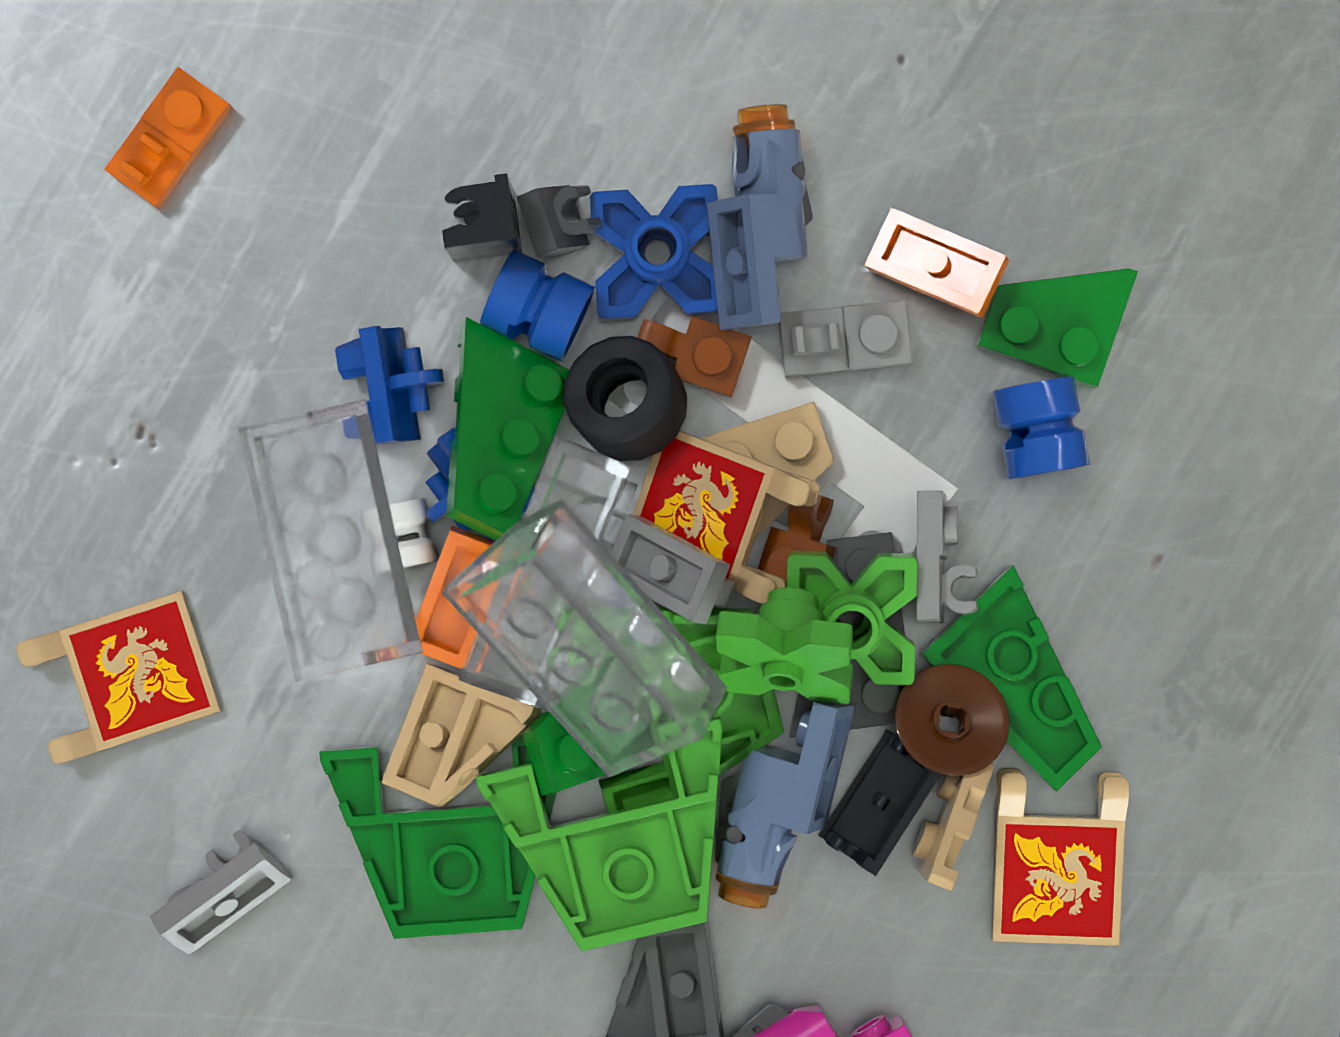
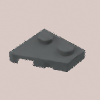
(670, 987)

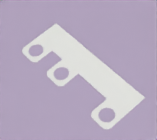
(865, 460)

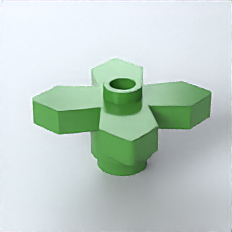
(878, 593)
(786, 649)

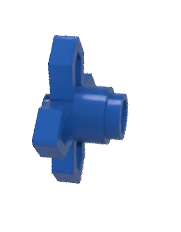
(631, 230)

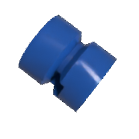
(537, 305)
(1041, 427)

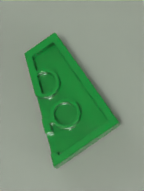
(503, 428)
(1014, 653)

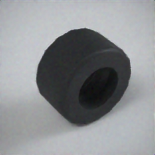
(605, 368)

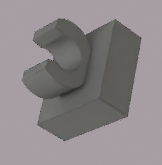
(555, 220)

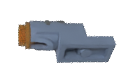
(762, 220)
(773, 797)

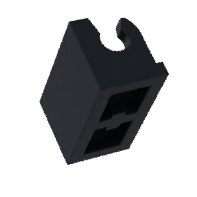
(489, 221)
(879, 804)

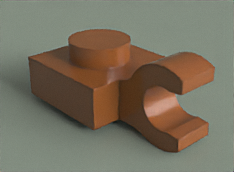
(703, 355)
(804, 534)

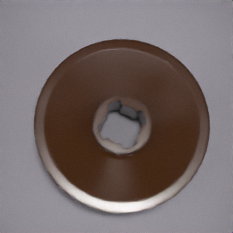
(959, 694)

